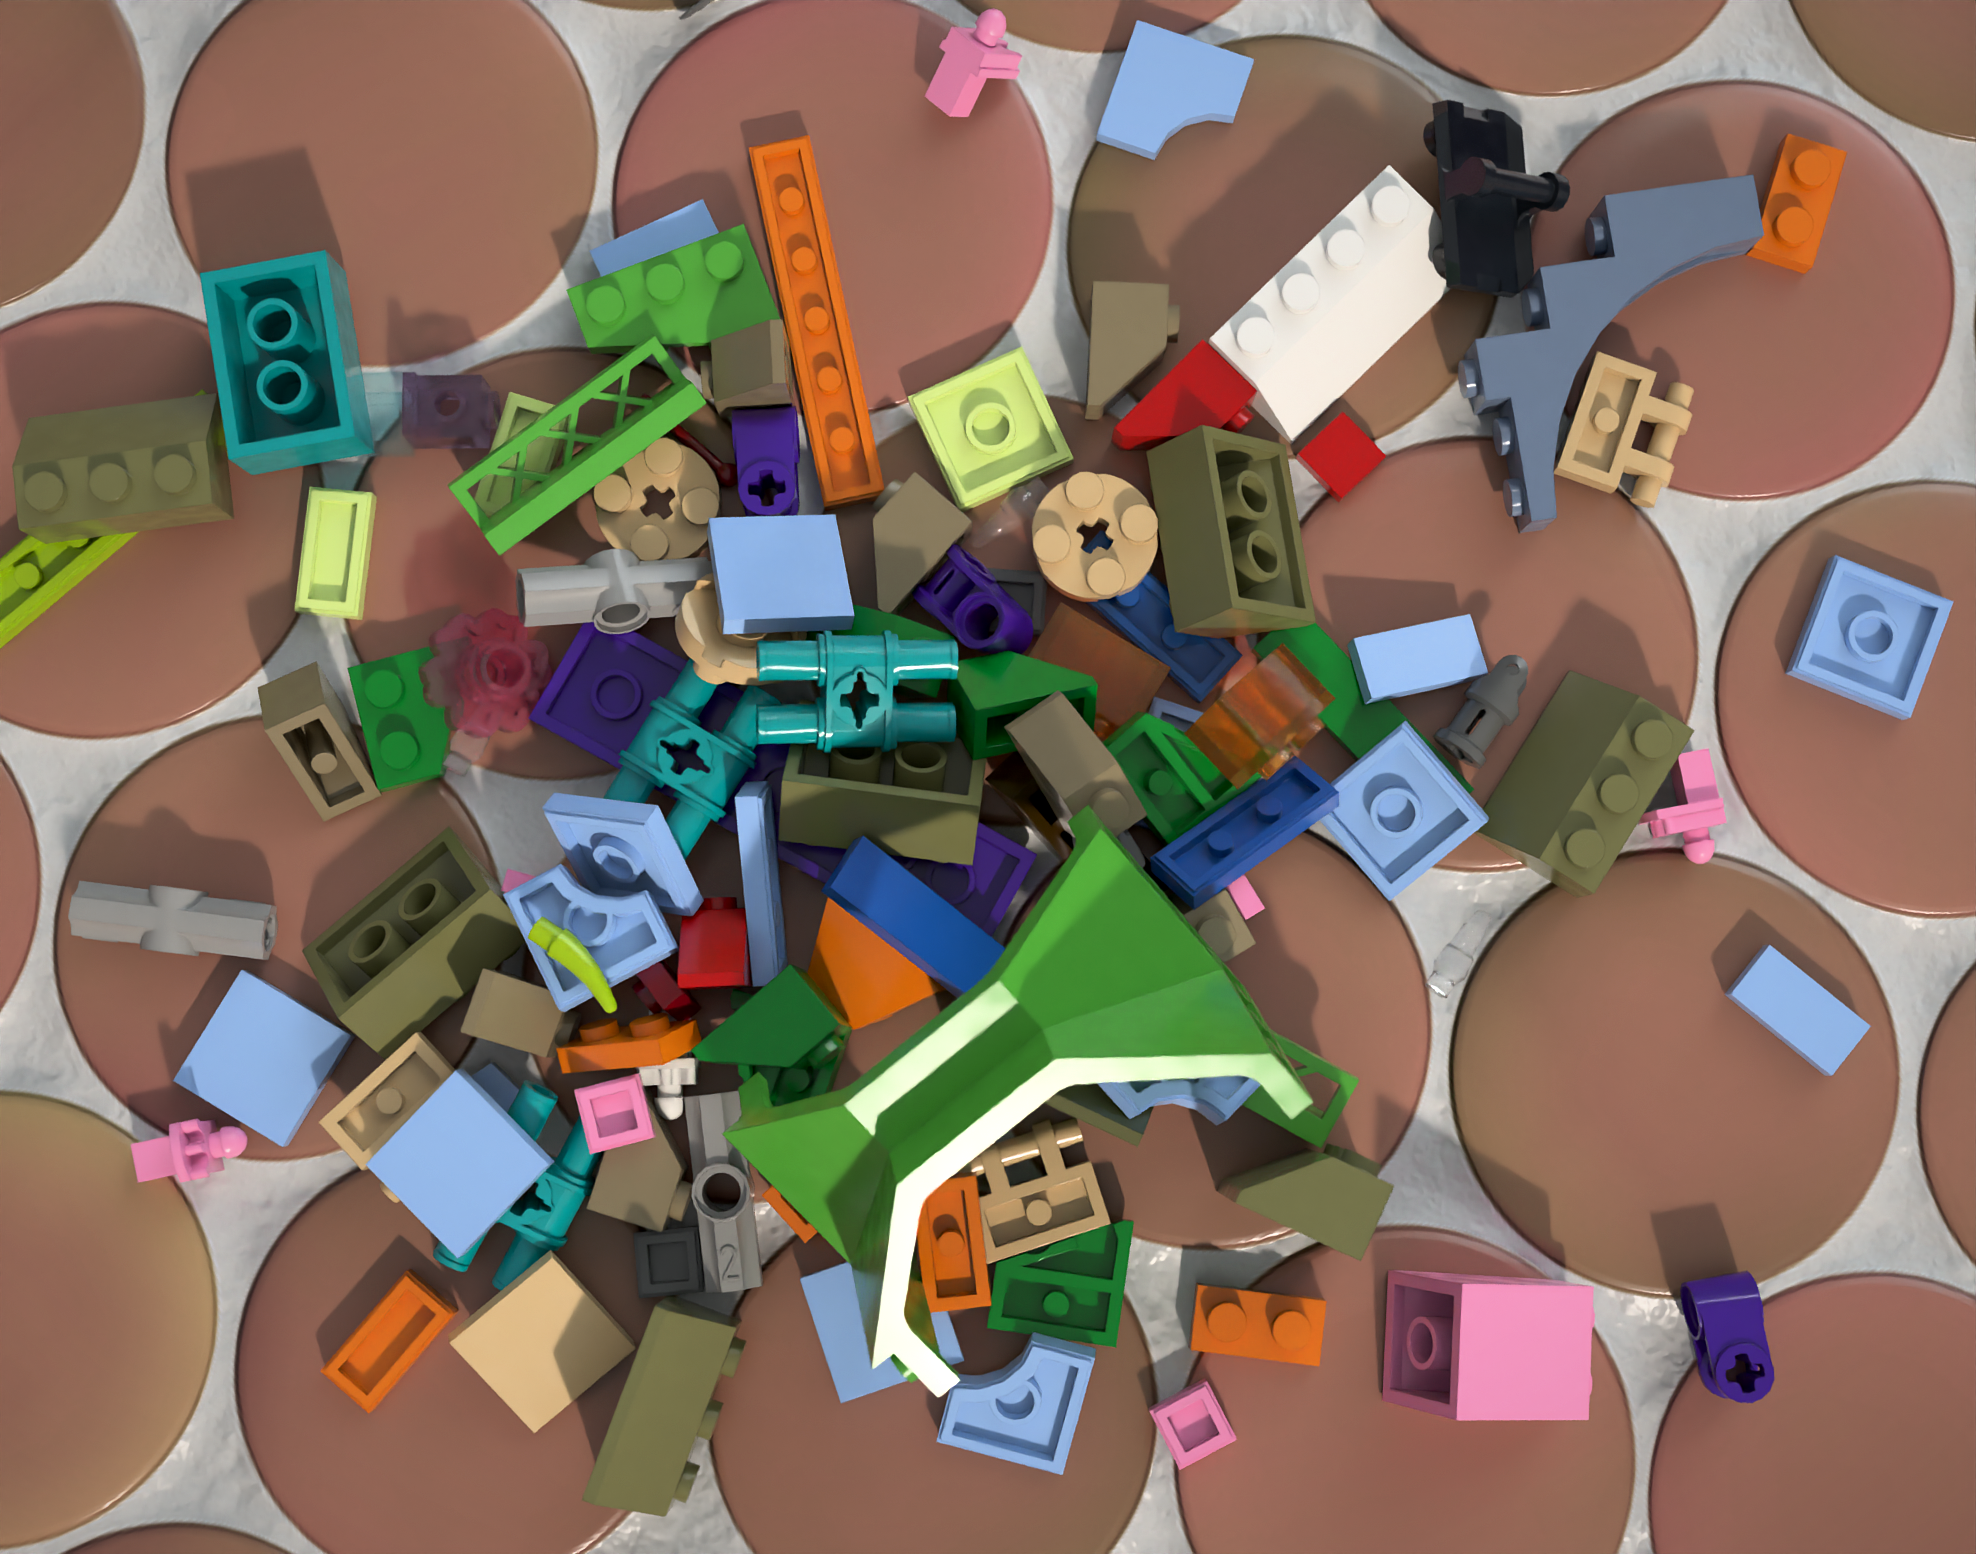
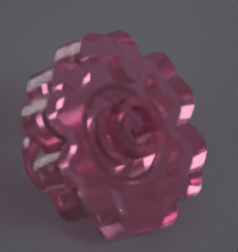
(460, 679)

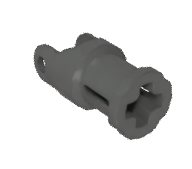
(1493, 701)

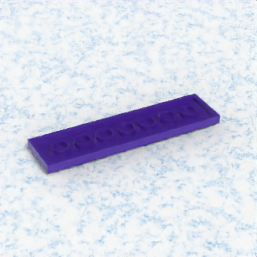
(605, 696)

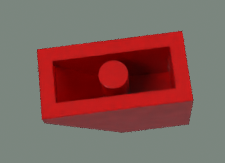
(1194, 393)
(715, 947)

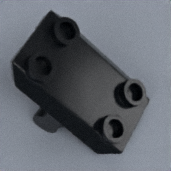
(1486, 199)

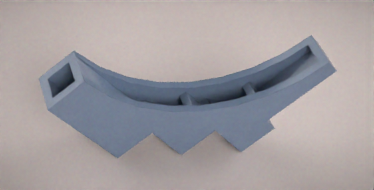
(1529, 374)

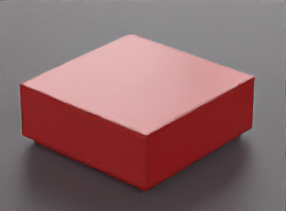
(1340, 456)

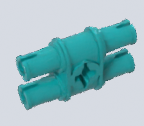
(877, 716)
(676, 724)
(544, 1215)

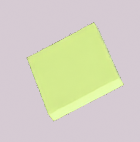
(990, 429)

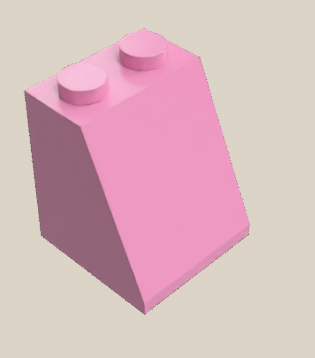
(1488, 1346)

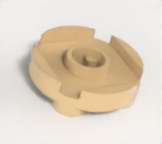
(664, 468)
(1085, 501)
(715, 654)

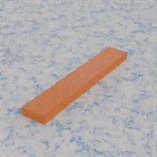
(817, 322)

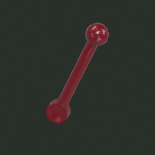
(725, 472)

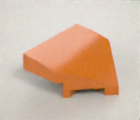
(863, 972)

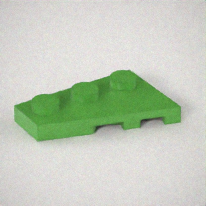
(676, 296)

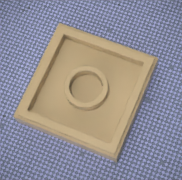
(541, 1341)

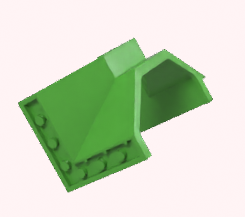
(1086, 992)

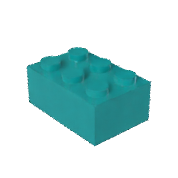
(286, 363)

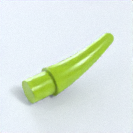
(572, 954)

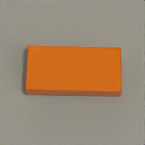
(389, 1340)

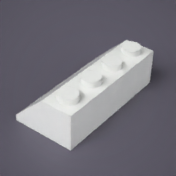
(1337, 305)

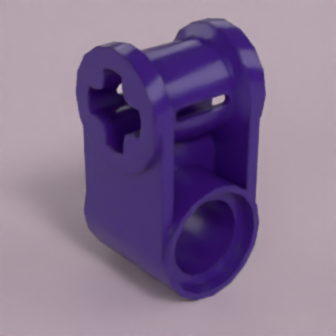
(767, 457)
(968, 600)
(1725, 1327)

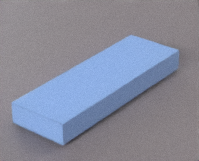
(761, 881)

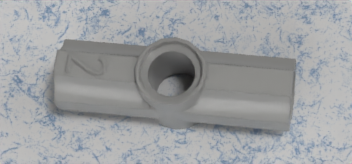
(607, 590)
(173, 920)
(730, 1234)

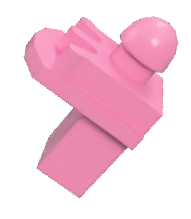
(969, 60)
(1696, 809)
(189, 1151)

